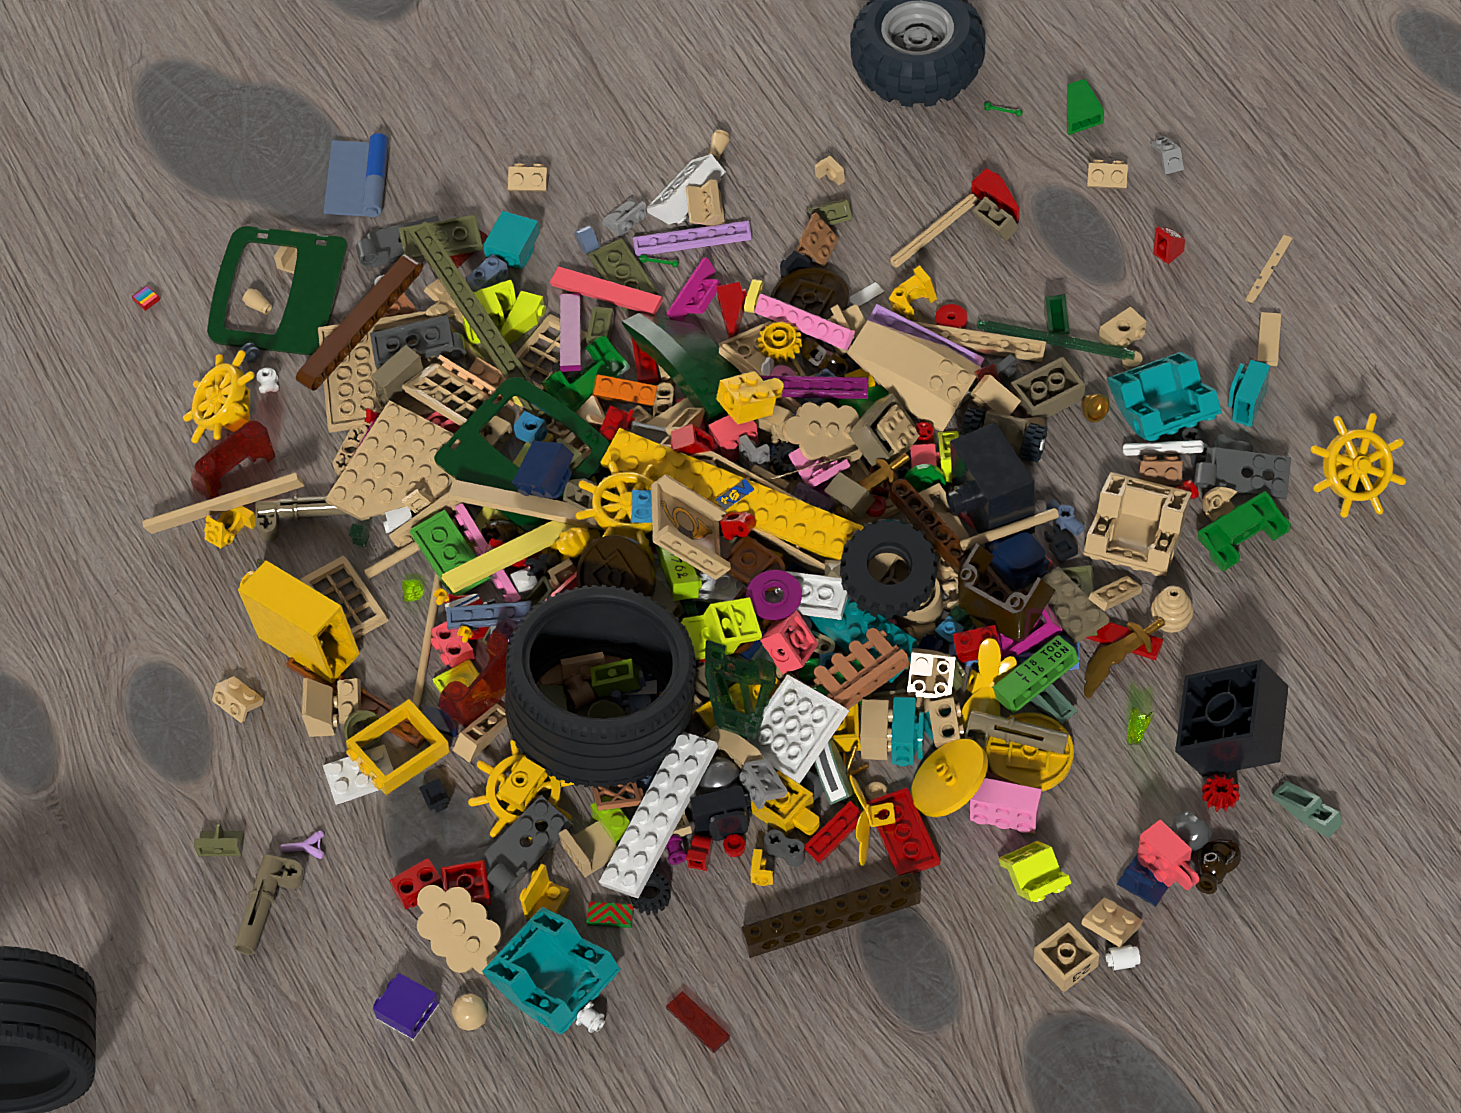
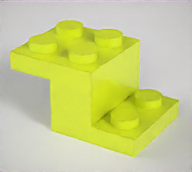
(496, 301)
(725, 624)
(1034, 871)

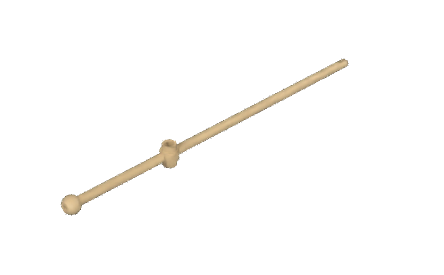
(426, 642)

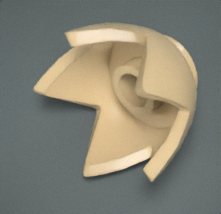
(1217, 502)
(951, 590)

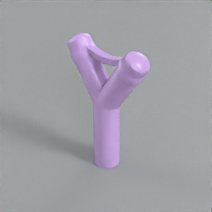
(306, 845)

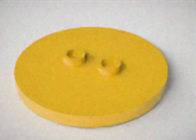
(1029, 764)
(949, 777)

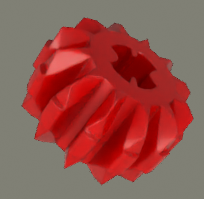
(1220, 793)

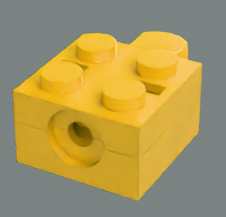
(748, 396)
(791, 810)

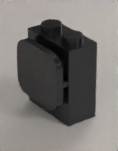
(721, 813)

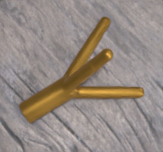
(850, 761)

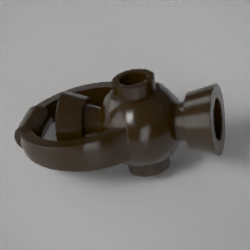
(1216, 864)

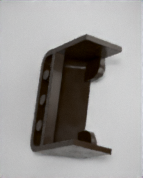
(1011, 619)

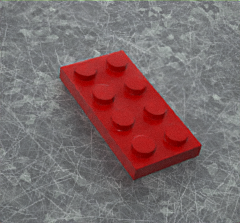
(907, 838)

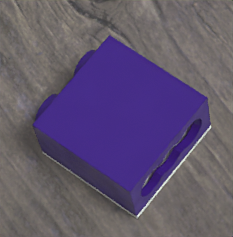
(405, 1006)

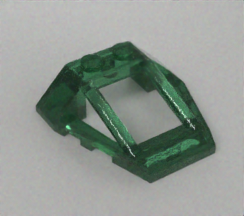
(753, 673)

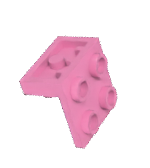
(818, 474)

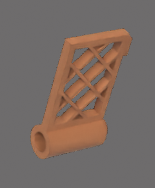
(617, 799)

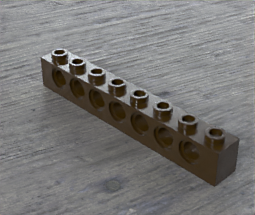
(830, 915)

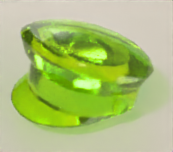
(1138, 725)

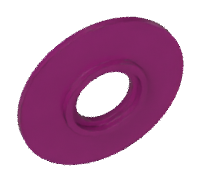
(774, 578)

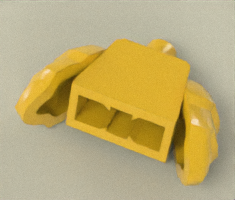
(572, 542)

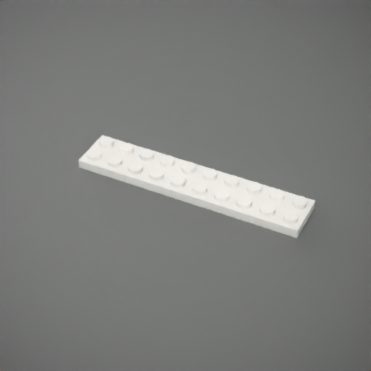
(820, 594)

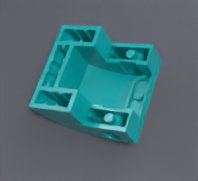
(1164, 396)
(551, 970)

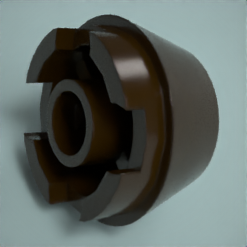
(500, 530)

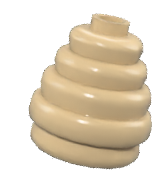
(1173, 608)

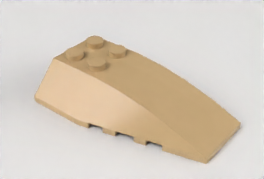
(919, 372)

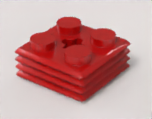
(468, 873)

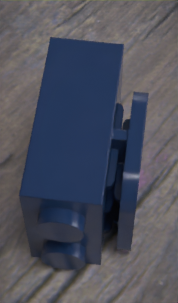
(544, 470)
(1018, 559)

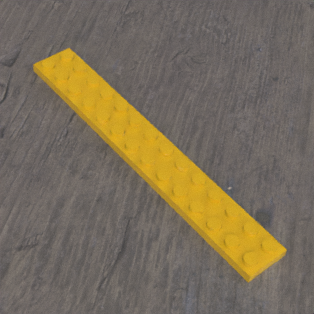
(773, 511)

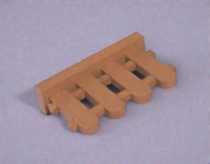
(864, 682)

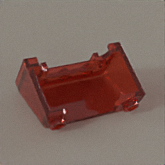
(248, 441)
(469, 703)

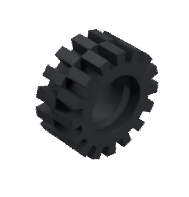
(778, 457)
(657, 902)

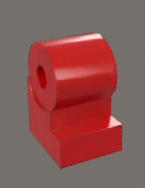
(737, 524)
(699, 851)

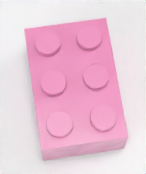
(1006, 806)

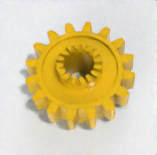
(779, 341)

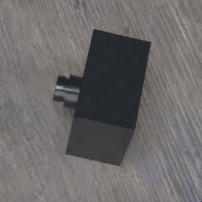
(989, 481)
(1232, 718)

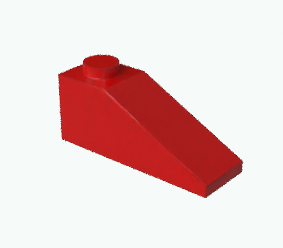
(993, 187)
(731, 302)

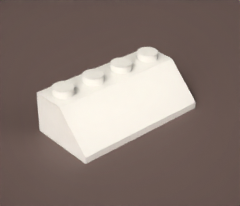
(672, 202)

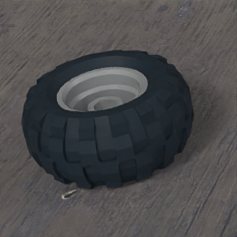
(917, 49)

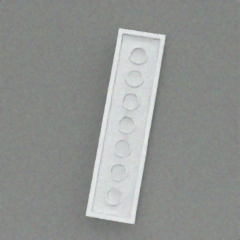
(658, 814)

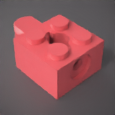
(727, 434)
(794, 640)
(1166, 856)

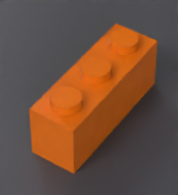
(624, 391)

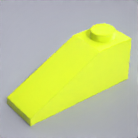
(523, 316)
(945, 453)

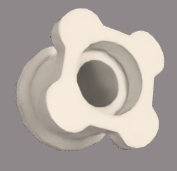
(268, 380)
(590, 1018)

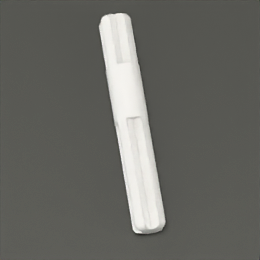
(1171, 447)

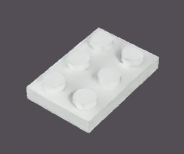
(348, 781)

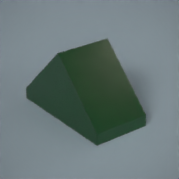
(1056, 314)

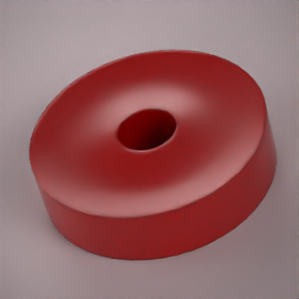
(951, 311)

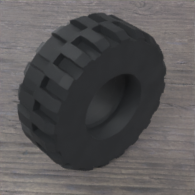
(895, 539)

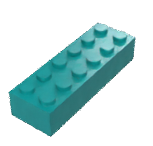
(854, 628)

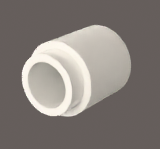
(1122, 957)

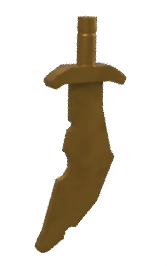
(877, 478)
(1114, 653)

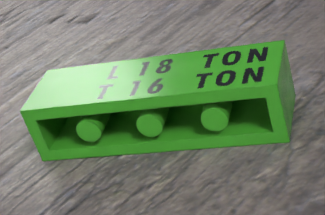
(1035, 674)

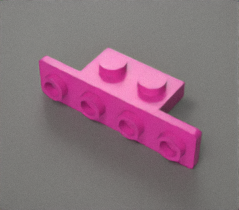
(696, 292)

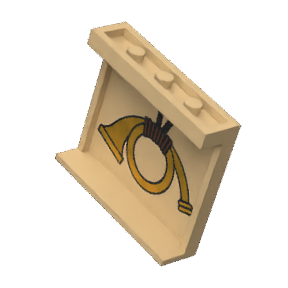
(687, 526)

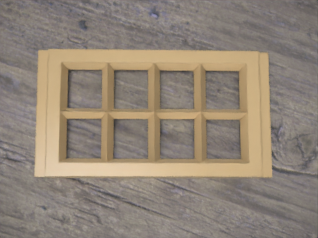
(548, 321)
(424, 377)
(334, 566)

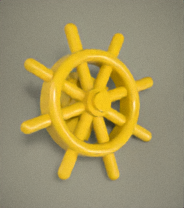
(217, 396)
(1356, 464)
(616, 515)
(517, 789)

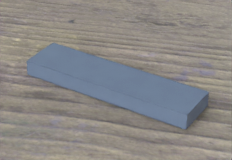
(486, 614)

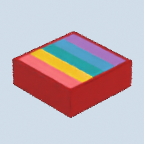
(146, 298)

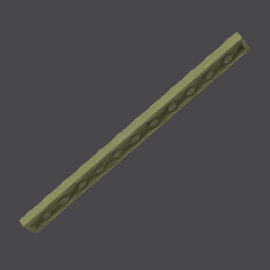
(471, 308)

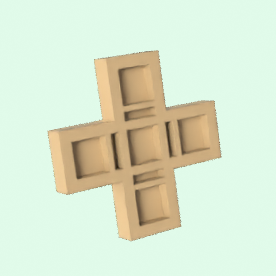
(444, 304)

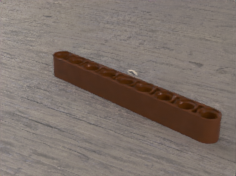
(359, 322)
(937, 528)

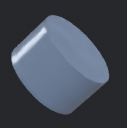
(586, 239)

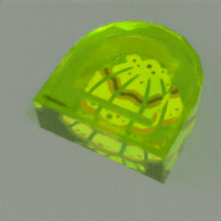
(412, 590)

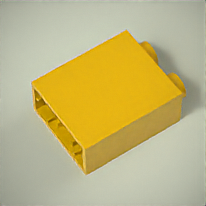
(298, 621)

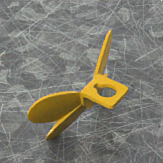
(991, 671)
(868, 820)

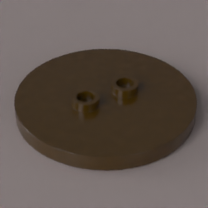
(813, 291)
(618, 563)

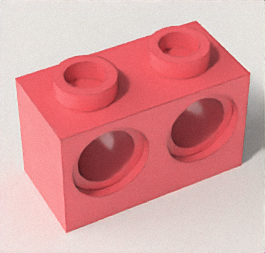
(450, 645)

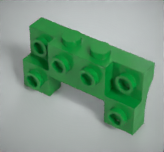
(579, 388)
(1239, 526)

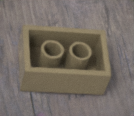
(1048, 389)
(868, 436)

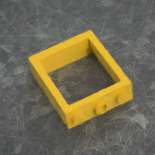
(388, 783)

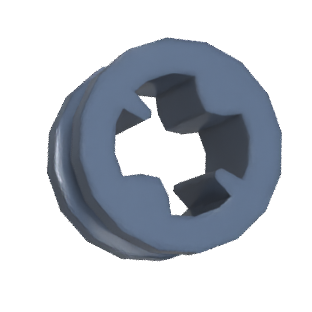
(251, 351)

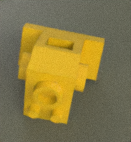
(913, 288)
(235, 518)

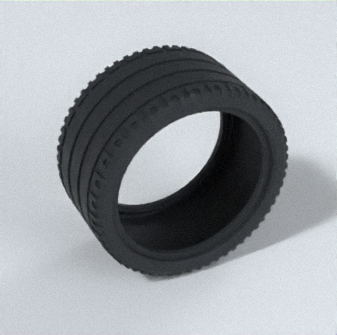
(619, 626)
(44, 1031)

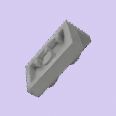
(625, 217)
(752, 455)
(762, 782)

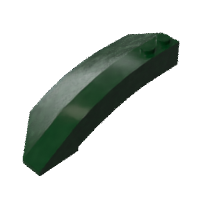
(686, 357)

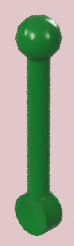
(987, 106)
(643, 259)

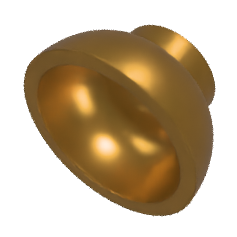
(1095, 407)

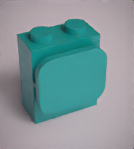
(512, 239)
(1248, 391)
(906, 732)

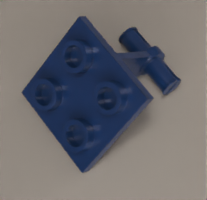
(1142, 883)

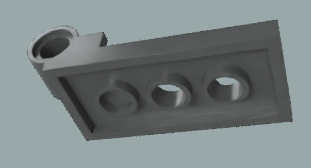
(384, 245)
(432, 339)
(1225, 466)
(509, 859)

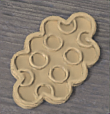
(823, 431)
(457, 928)

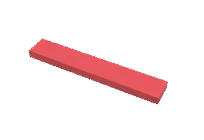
(606, 291)

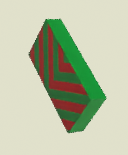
(610, 914)

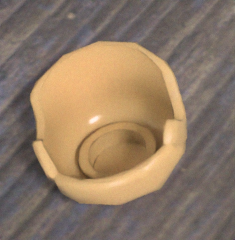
(469, 1012)

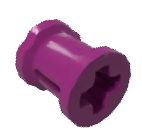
(675, 850)

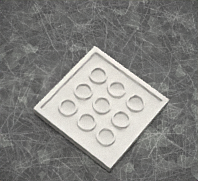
(797, 727)

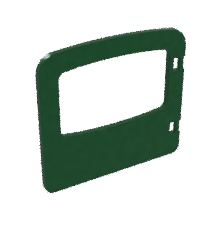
(310, 295)
(482, 464)

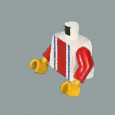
(463, 600)

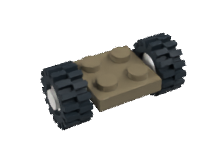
(1014, 430)

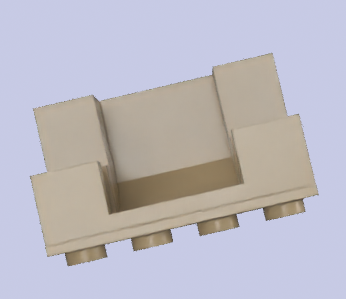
(1137, 524)

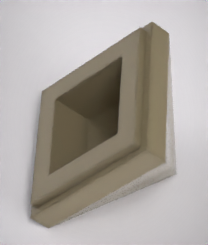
(832, 568)

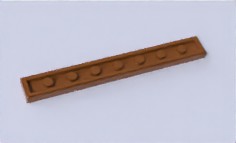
(404, 730)

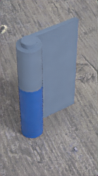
(356, 177)

